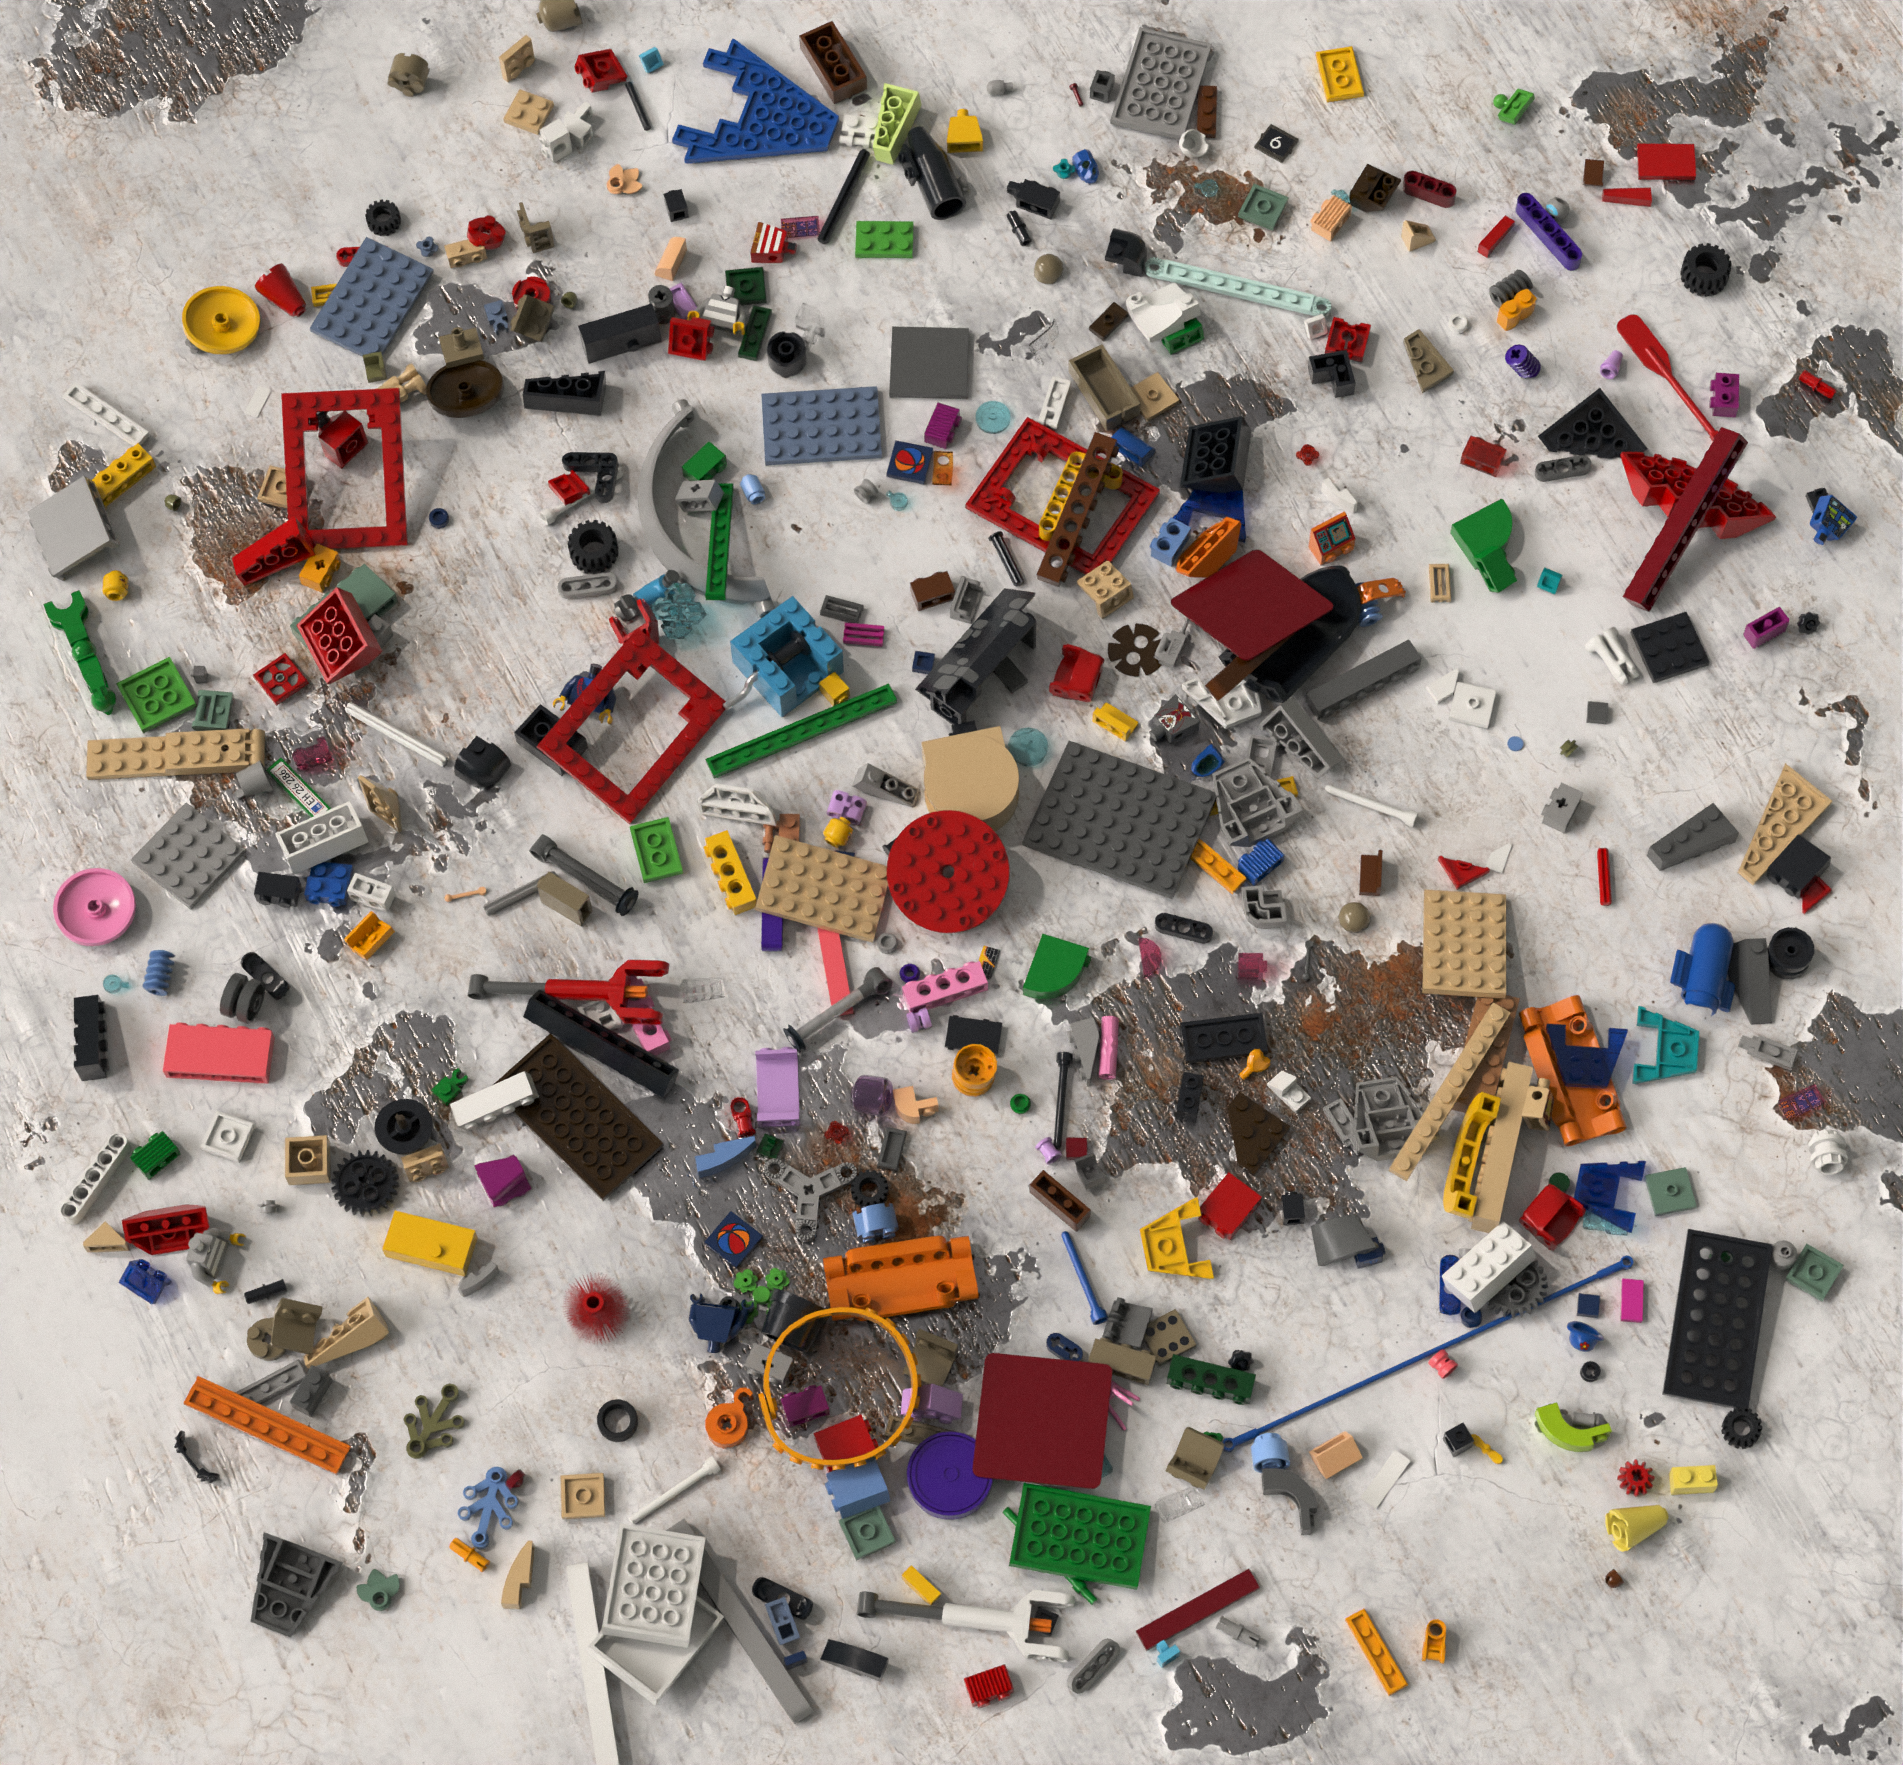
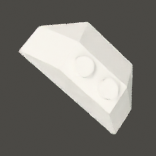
(736, 804)

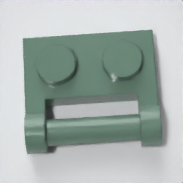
(218, 713)

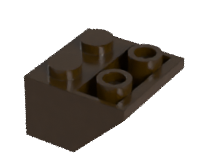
(1373, 189)

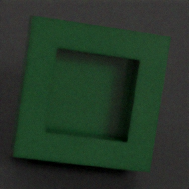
(770, 1147)

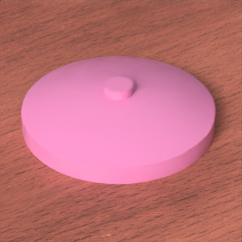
(94, 907)

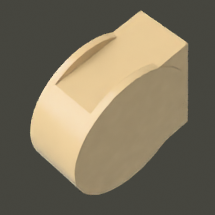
(972, 776)

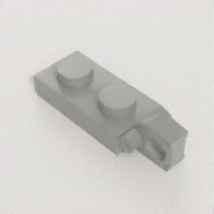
(1769, 1051)
(1342, 1123)

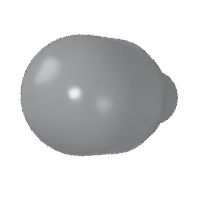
(998, 87)

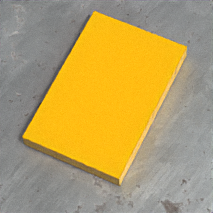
(1339, 74)

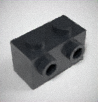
(277, 889)

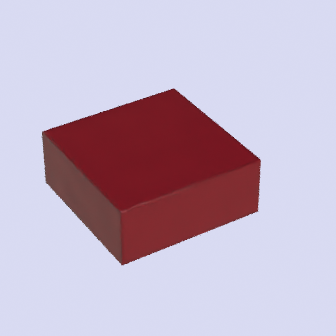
(1075, 1148)

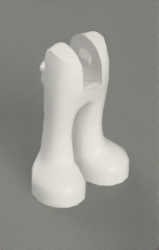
(1616, 667)

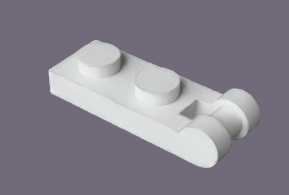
(1054, 402)

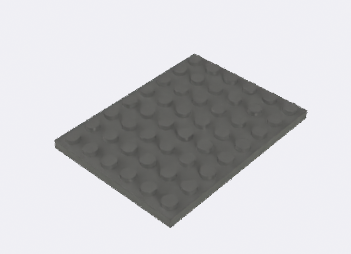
(1120, 819)

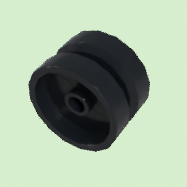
(1790, 953)

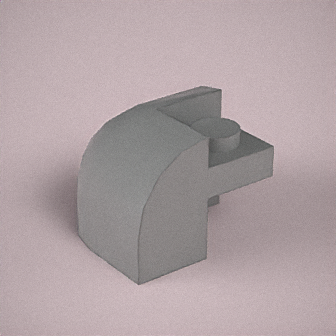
(1263, 908)

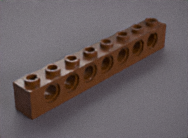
(1099, 444)

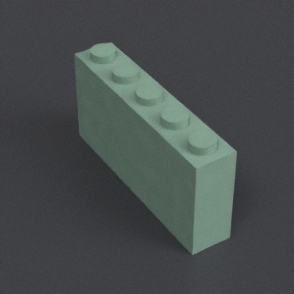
(369, 592)

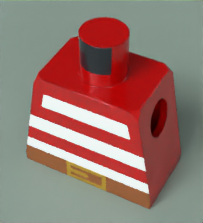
(770, 244)

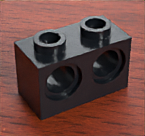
(1189, 1097)

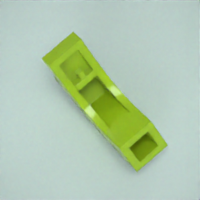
(1566, 1436)

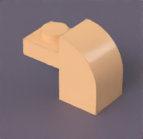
(909, 1108)

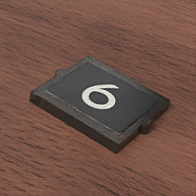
(1276, 143)

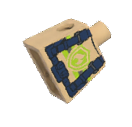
(1538, 1106)

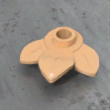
(625, 179)

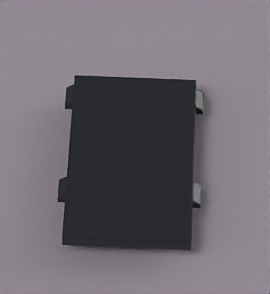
(972, 1031)

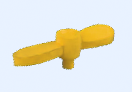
(1486, 1449)

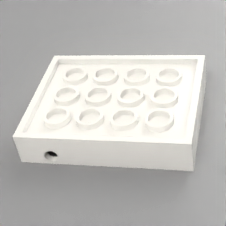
(653, 1585)
(650, 1665)

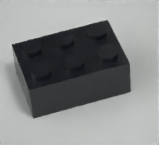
(536, 728)

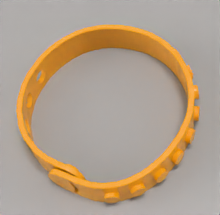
(769, 1405)

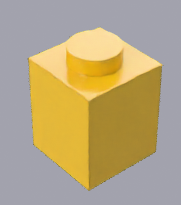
(834, 689)

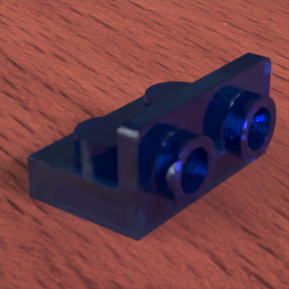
(144, 1280)

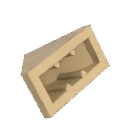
(1416, 235)
(105, 1240)

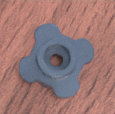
(427, 251)

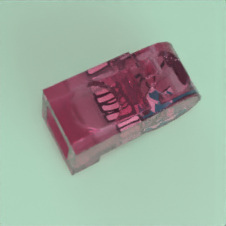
(312, 756)

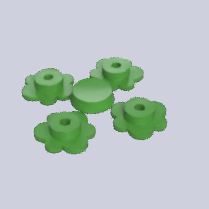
(760, 1294)

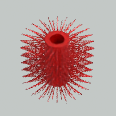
(596, 1308)

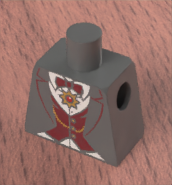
(1174, 721)

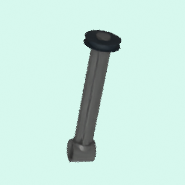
(546, 850)

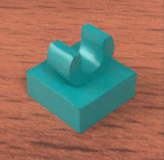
(1549, 580)

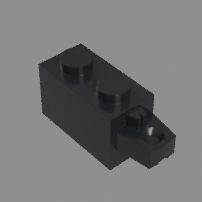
(1035, 197)

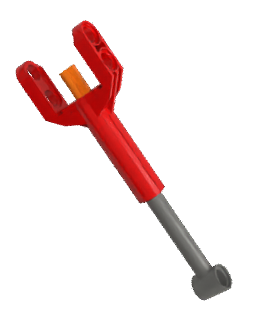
(614, 991)

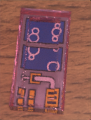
(801, 226)
(1801, 1102)

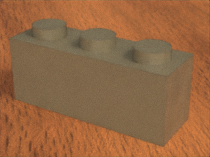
(1124, 1360)

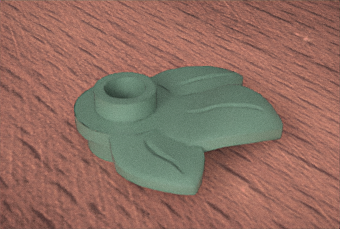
(377, 1587)

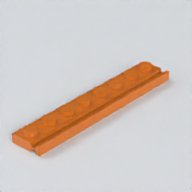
(267, 1425)

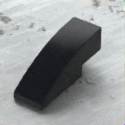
(855, 1659)

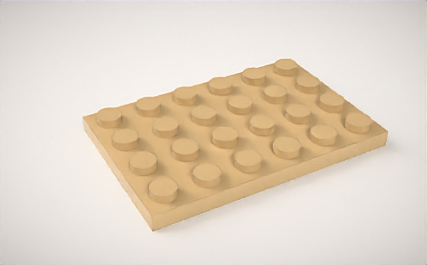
(823, 889)
(1464, 944)

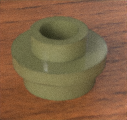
(1568, 747)

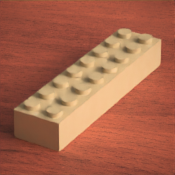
(1500, 1147)

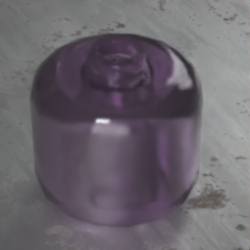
(872, 1095)

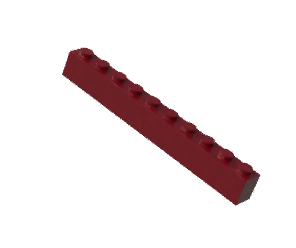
(1685, 519)

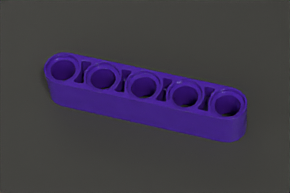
(1551, 239)
(771, 927)

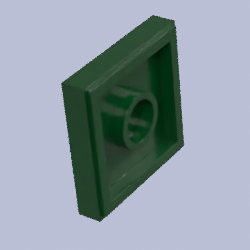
(748, 285)

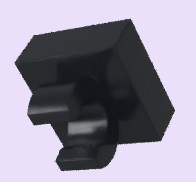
(1813, 497)

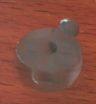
(1208, 187)
(1341, 194)
(894, 498)
(116, 987)

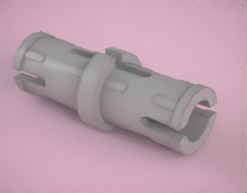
(1238, 1632)

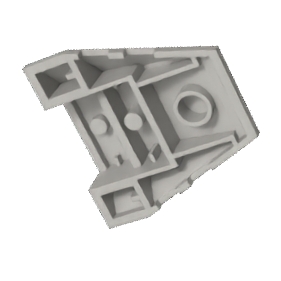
(1252, 804)
(1384, 1117)

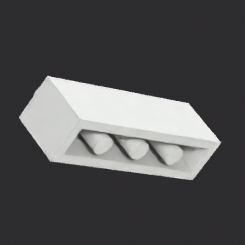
(494, 1101)

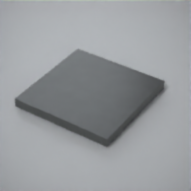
(929, 362)

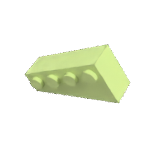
(895, 120)

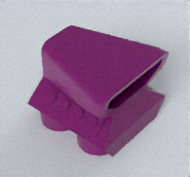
(502, 1179)

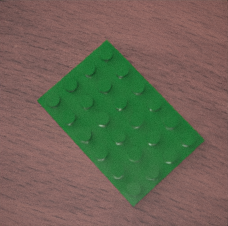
(1080, 1536)

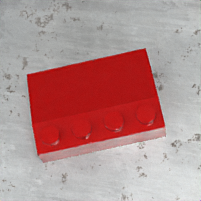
(339, 636)

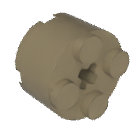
(408, 74)

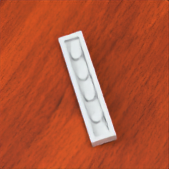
(105, 415)

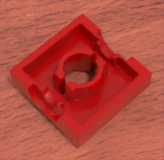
(1356, 347)

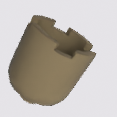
(559, 14)

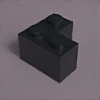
(1333, 368)

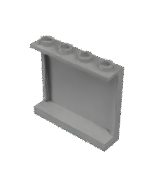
(72, 526)

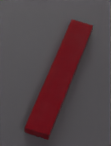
(1197, 1609)

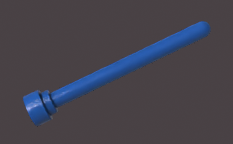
(1098, 1314)

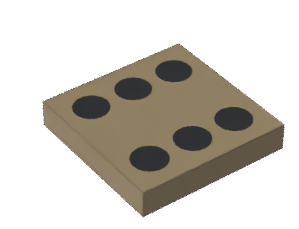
(1168, 1337)

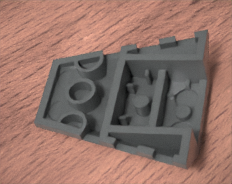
(289, 1583)

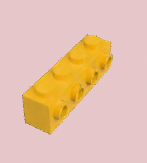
(123, 473)

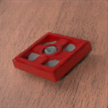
(280, 679)

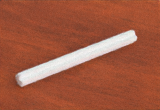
(396, 734)

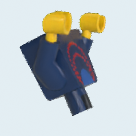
(578, 684)

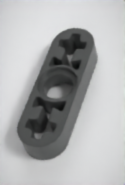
(1575, 460)

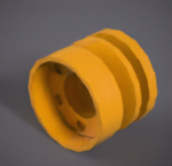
(978, 1060)

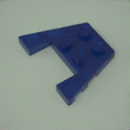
(1216, 505)
(1586, 1065)
(1598, 1189)

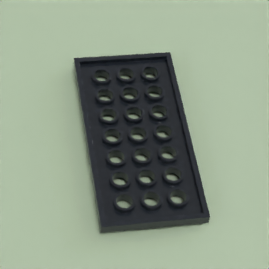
(1751, 1315)

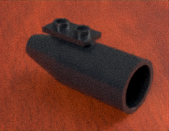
(931, 169)

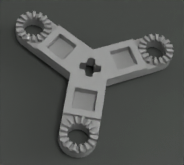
(822, 1185)

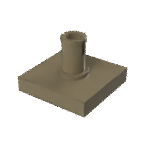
(461, 347)

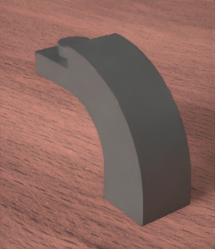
(1287, 1483)

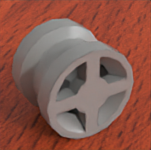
(865, 491)

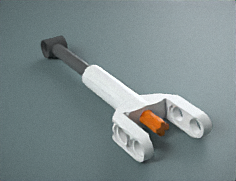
(1015, 1622)

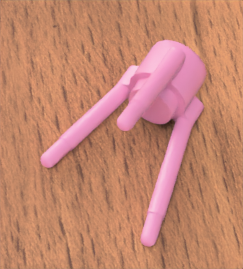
(1115, 1388)

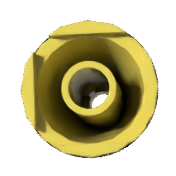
(1634, 1524)

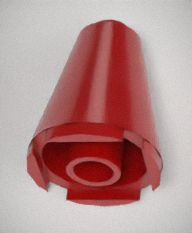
(281, 290)

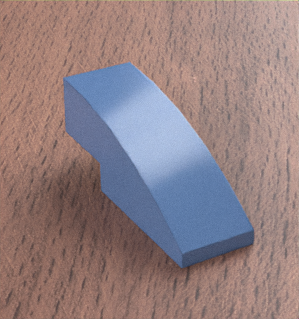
(725, 1156)

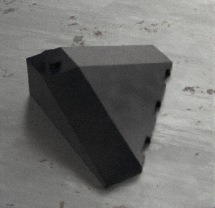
(1592, 429)

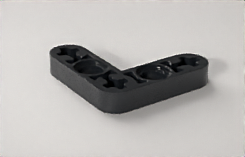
(603, 469)

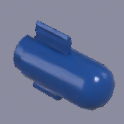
(1705, 969)

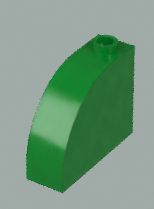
(1482, 529)
(1055, 968)

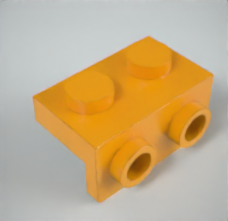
(368, 936)

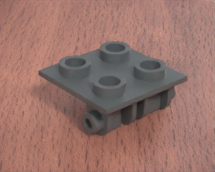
(1127, 1323)

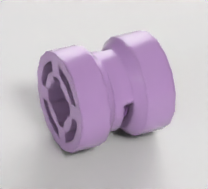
(914, 1022)

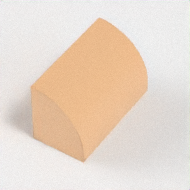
(671, 258)
(1335, 1454)

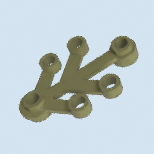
(432, 1424)

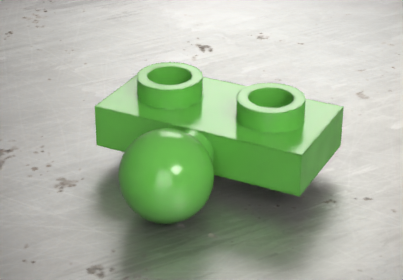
(1514, 107)

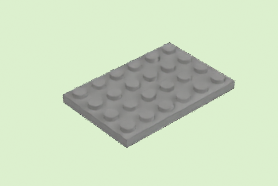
(1161, 83)

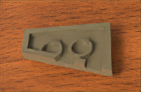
(1426, 361)

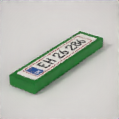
(297, 788)

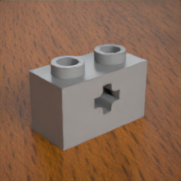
(699, 495)
(1558, 817)
(780, 1363)

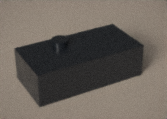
(620, 333)

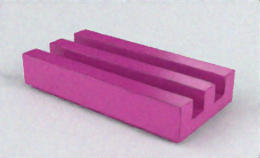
(861, 631)

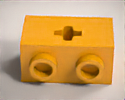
(319, 568)

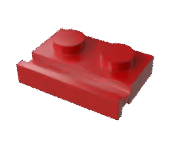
(568, 487)

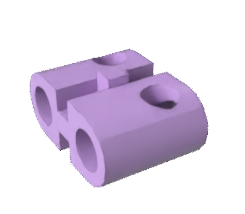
(846, 806)

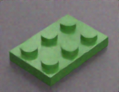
(884, 239)
(656, 850)

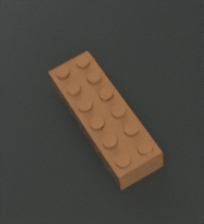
(1488, 1072)

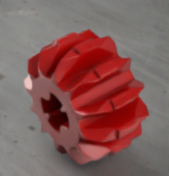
(1628, 1473)

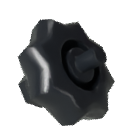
(1808, 623)
(1241, 1360)

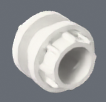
(1828, 1152)

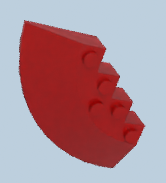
(1663, 482)

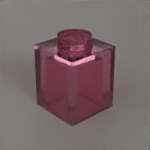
(1251, 966)

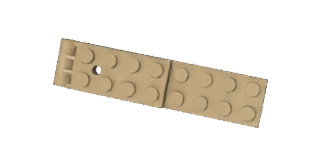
(175, 754)

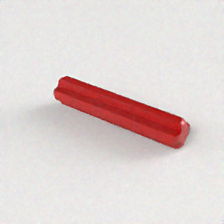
(1604, 876)

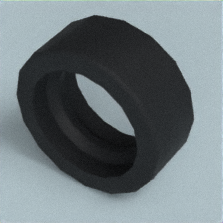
(617, 1404)

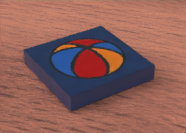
(909, 462)
(733, 1239)

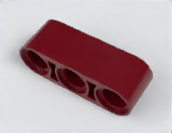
(1434, 196)

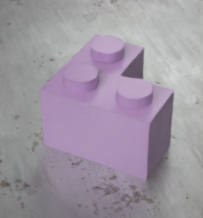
(934, 1403)

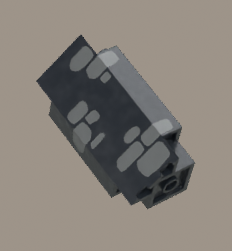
(959, 675)

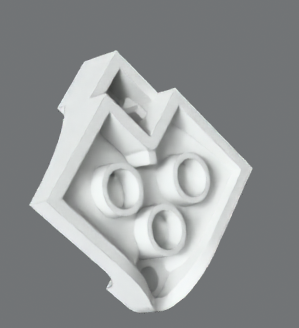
(1162, 311)

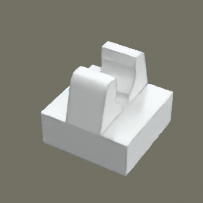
(1315, 326)

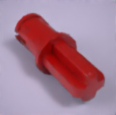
(1817, 384)

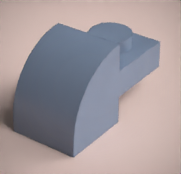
(782, 1621)

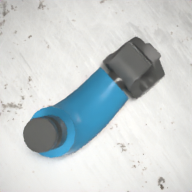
(627, 606)

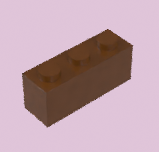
(1059, 1200)

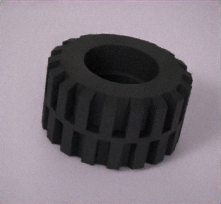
(1710, 257)
(590, 533)

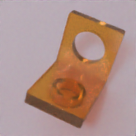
(942, 473)

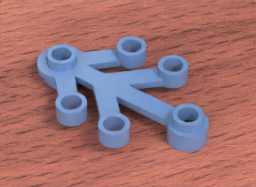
(488, 1504)

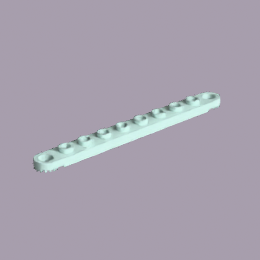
(1237, 287)

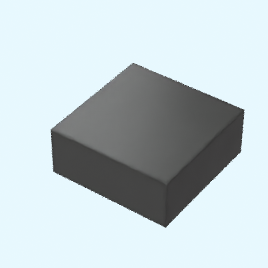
(1597, 712)

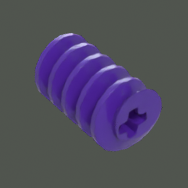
(1522, 361)

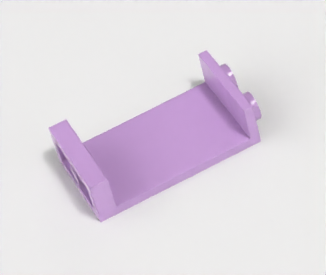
(777, 1087)

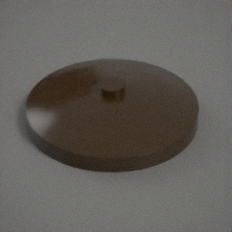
(465, 389)

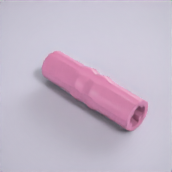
(1108, 1047)

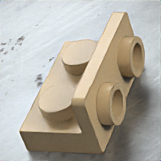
(464, 253)

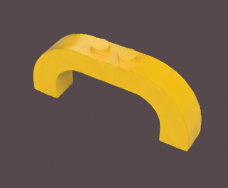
(1457, 1194)

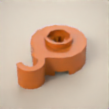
(730, 1413)

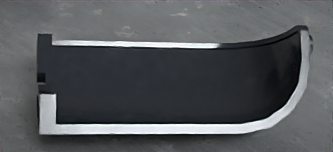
(1312, 645)

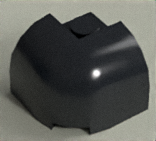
(1128, 250)
(481, 763)

